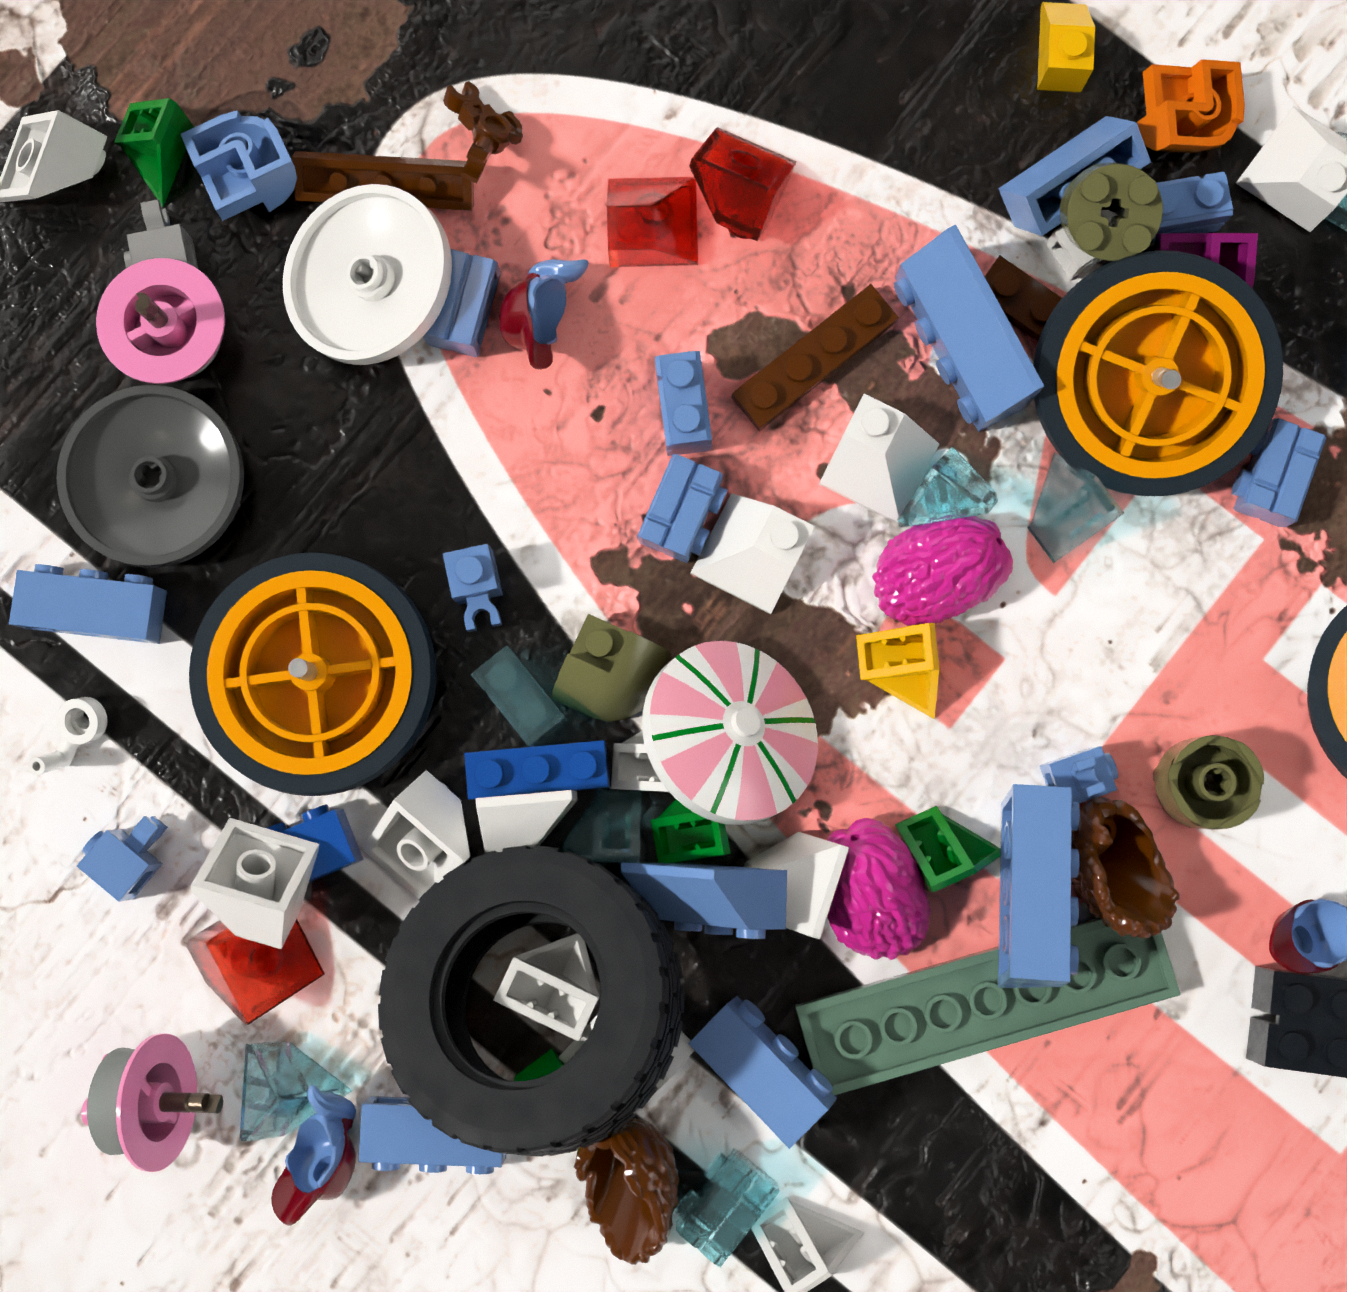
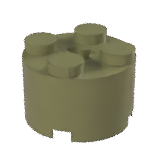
(1130, 230)
(1232, 793)

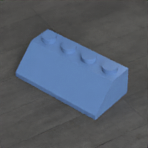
(967, 330)
(1036, 887)

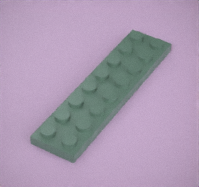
(961, 1012)

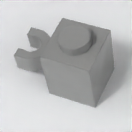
(159, 239)

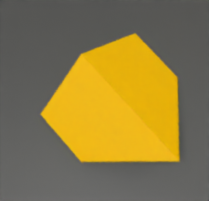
(903, 664)

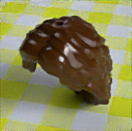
(1122, 870)
(630, 1189)

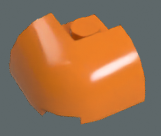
(1192, 105)

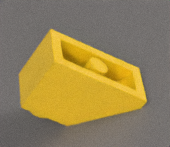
(1065, 47)

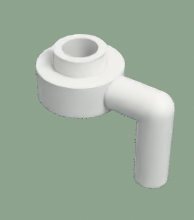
(73, 732)

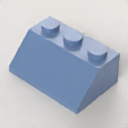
(713, 896)

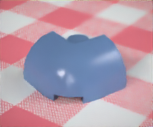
(241, 162)

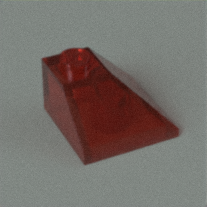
(740, 182)
(652, 222)
(250, 974)

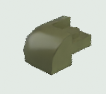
(608, 671)

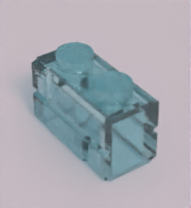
(519, 697)
(725, 1205)

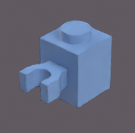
(474, 581)
(1086, 771)
(121, 860)

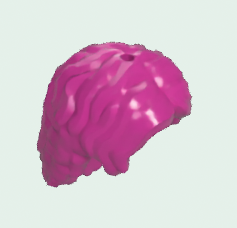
(941, 570)
(880, 893)

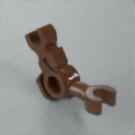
(490, 130)

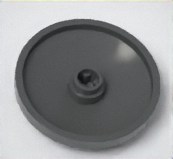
(150, 476)

